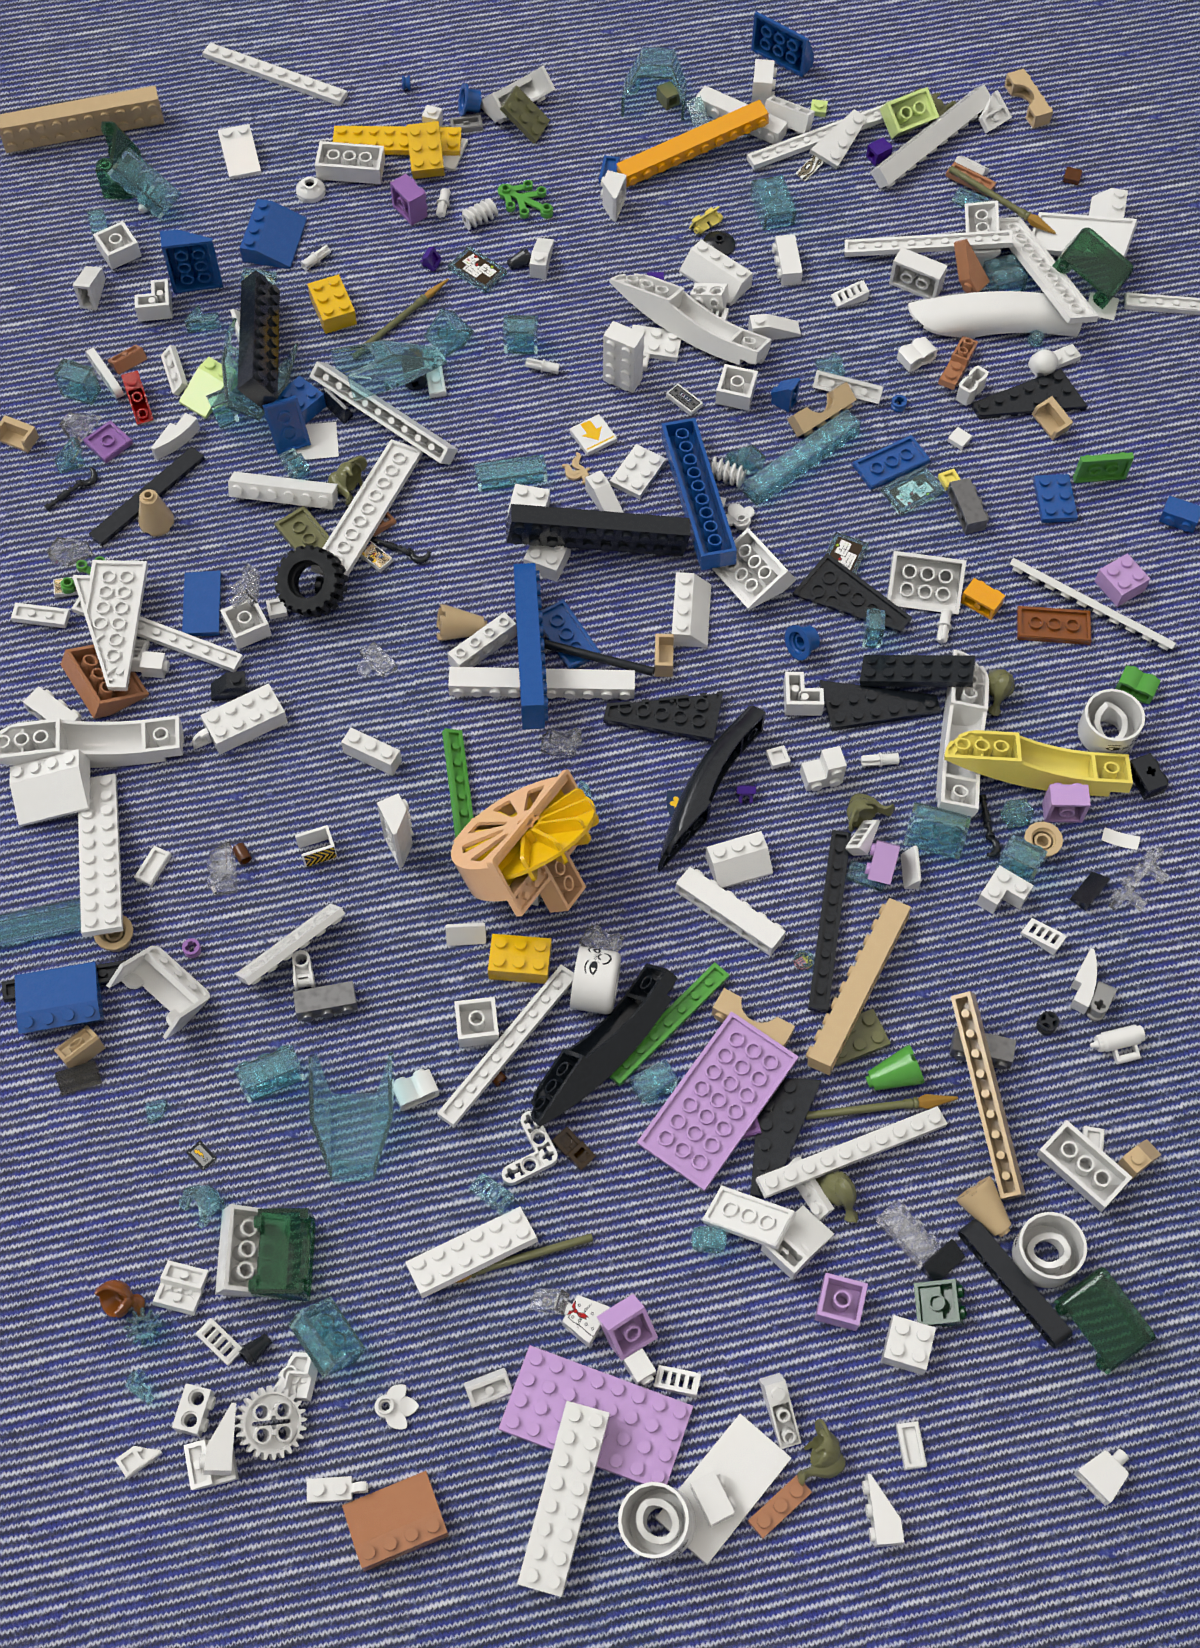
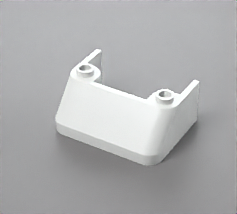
(534, 85)
(166, 982)

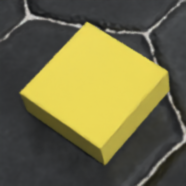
(947, 477)

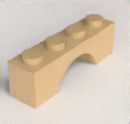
(1020, 85)
(806, 419)
(776, 1029)

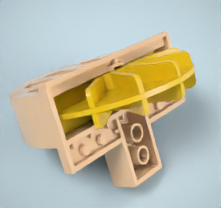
(526, 845)

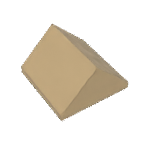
(80, 1047)

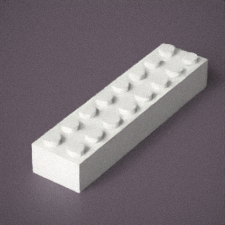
(564, 1499)

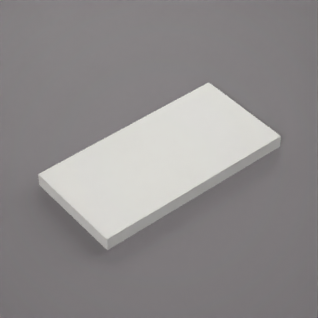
(1114, 230)
(748, 1467)

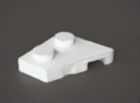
(994, 113)

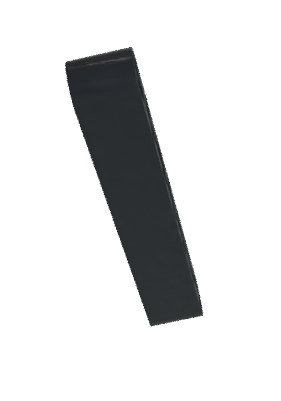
(1015, 1283)

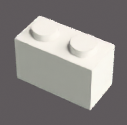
(712, 1498)

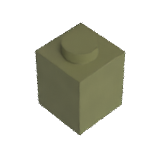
(667, 95)

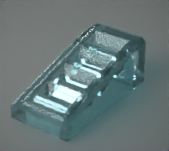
(503, 1204)

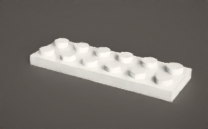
(285, 947)
(471, 1252)

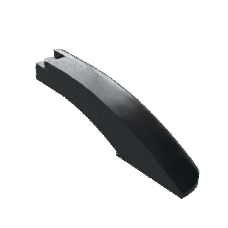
(696, 799)
(605, 1047)

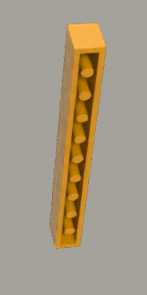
(693, 143)

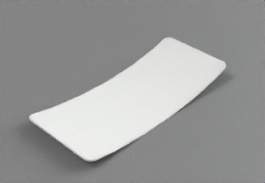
(1120, 839)

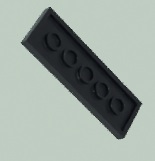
(918, 670)

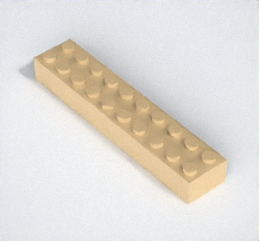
(79, 118)

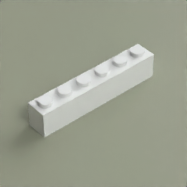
(720, 104)
(283, 490)
(730, 911)

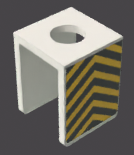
(314, 836)

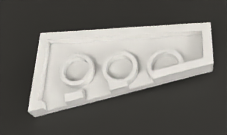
(838, 141)

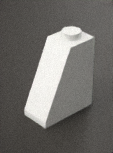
(89, 287)

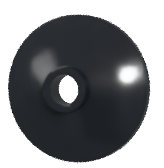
(721, 241)

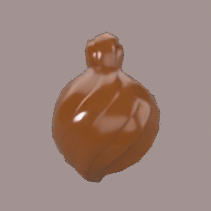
(118, 1298)

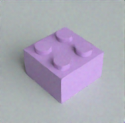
(1122, 580)
(1066, 803)
(841, 1301)
(627, 1327)

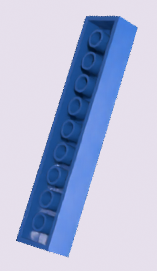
(698, 494)
(530, 658)

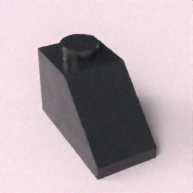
(229, 686)

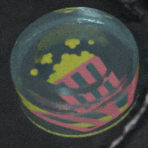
(803, 960)

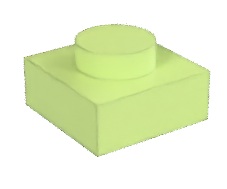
(819, 107)

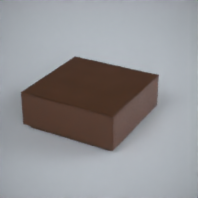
(1072, 175)

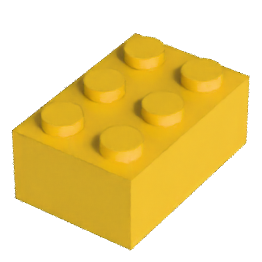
(425, 150)
(332, 304)
(519, 958)

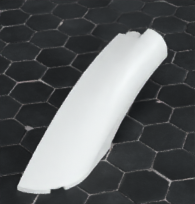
(991, 314)
(690, 321)
(963, 712)
(102, 742)

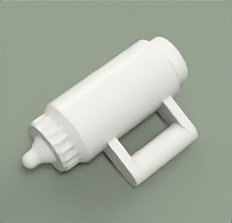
(1119, 1039)

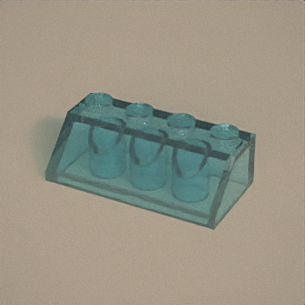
(144, 183)

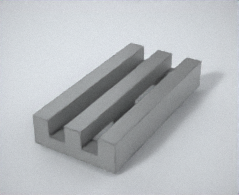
(467, 123)

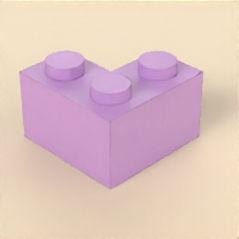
(883, 861)

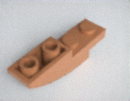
(958, 363)

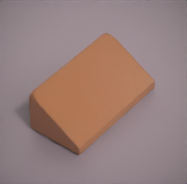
(127, 359)

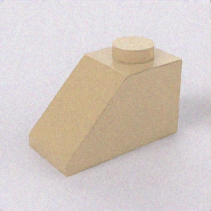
(1139, 1158)

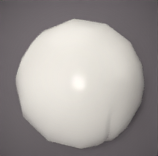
(1044, 362)

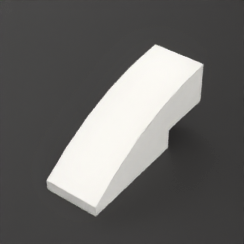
(175, 436)
(1085, 983)

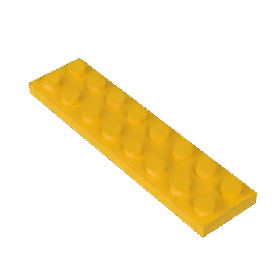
(395, 138)

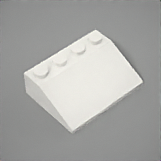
(756, 573)
(926, 582)
(51, 787)
(237, 1251)

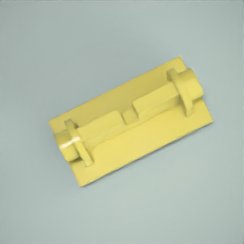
(710, 216)

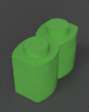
(1138, 684)

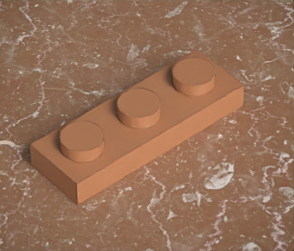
(976, 176)
(779, 1507)

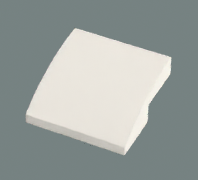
(180, 1287)
(196, 1476)

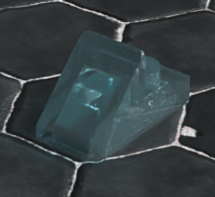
(201, 322)
(70, 456)

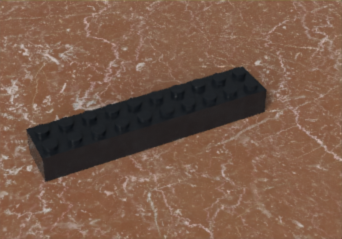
(259, 339)
(597, 530)

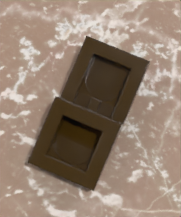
(573, 1148)

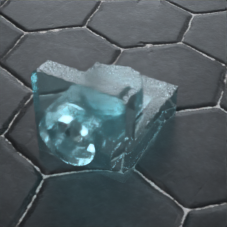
(141, 1391)

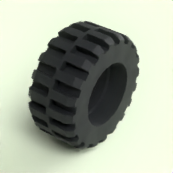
(289, 576)

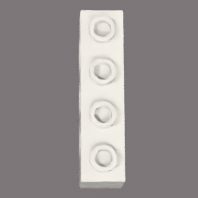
(483, 642)

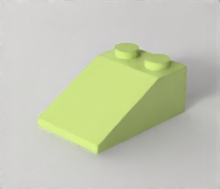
(909, 112)
(205, 381)

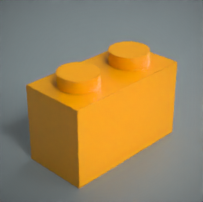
(982, 598)

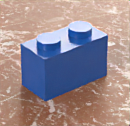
(1180, 514)

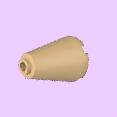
(154, 514)
(457, 623)
(986, 1206)

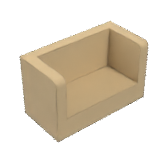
(1052, 418)
(17, 434)
(663, 655)

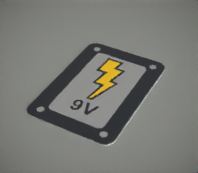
(201, 1155)

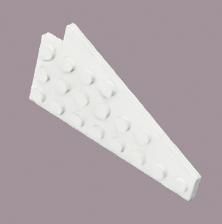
(112, 610)

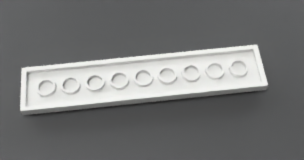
(1038, 264)
(371, 504)
(100, 860)

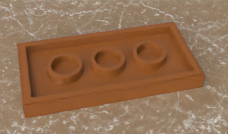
(1053, 625)

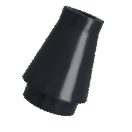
(519, 259)
(254, 1349)

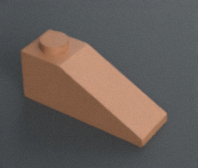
(970, 272)

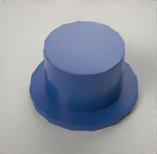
(469, 100)
(801, 641)

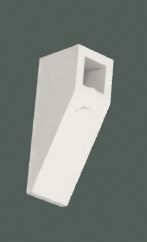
(780, 1410)
(885, 1521)

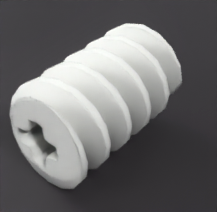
(478, 212)
(727, 472)

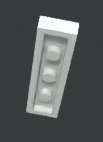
(861, 389)

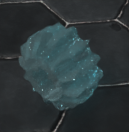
(708, 1239)
(135, 1324)

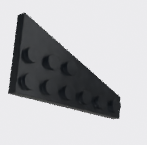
(1028, 395)
(843, 591)
(861, 706)
(674, 715)
(780, 1126)

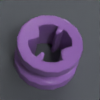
(197, 950)

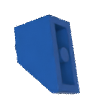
(786, 394)

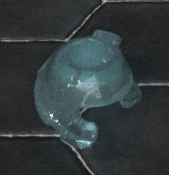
(207, 1199)

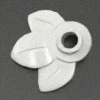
(739, 516)
(400, 1407)

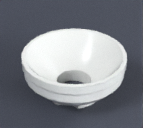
(312, 193)

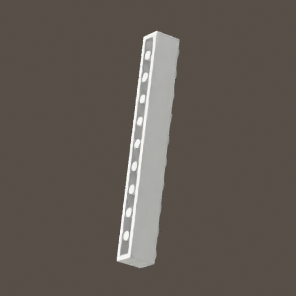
(931, 137)
(386, 415)
(560, 683)

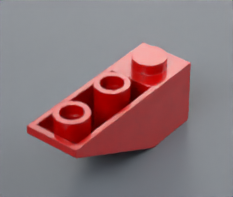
(137, 397)

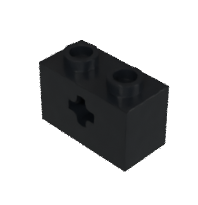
(1148, 776)

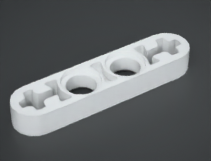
(104, 373)

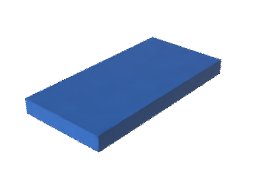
(891, 462)
(202, 603)
(563, 627)

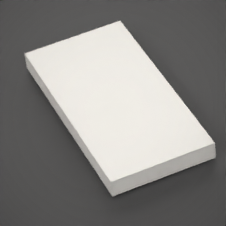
(749, 1217)

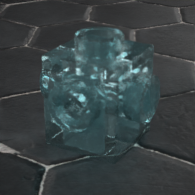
(1017, 813)

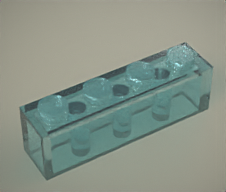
(510, 472)

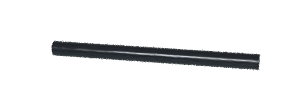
(598, 657)

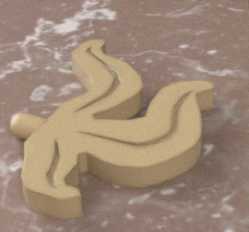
(580, 471)

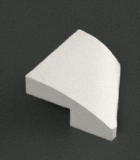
(298, 1377)

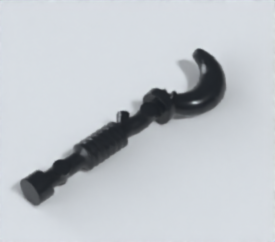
(79, 483)
(409, 552)
(989, 835)

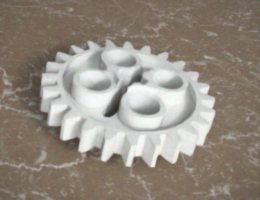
(272, 1443)

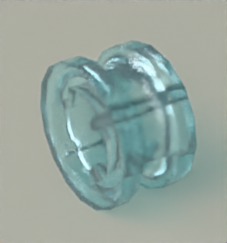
(1035, 338)

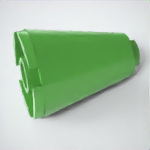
(896, 1071)

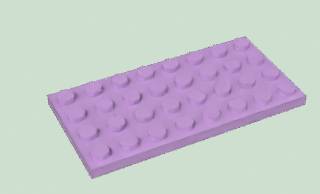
(717, 1101)
(642, 1424)

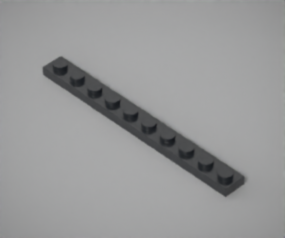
(829, 922)

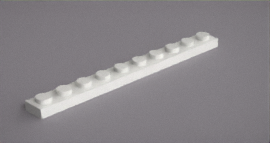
(275, 74)
(804, 141)
(927, 243)
(1099, 608)
(182, 642)
(506, 1046)
(850, 1152)

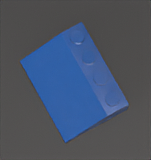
(781, 45)
(272, 235)
(190, 261)
(58, 998)

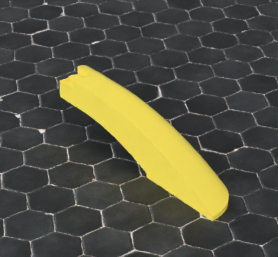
(1036, 764)

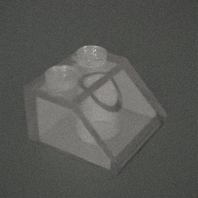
(222, 870)

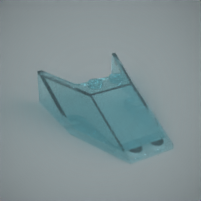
(659, 64)
(384, 365)
(233, 397)
(350, 1125)

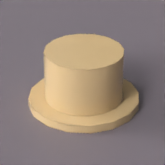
(1045, 836)
(118, 940)

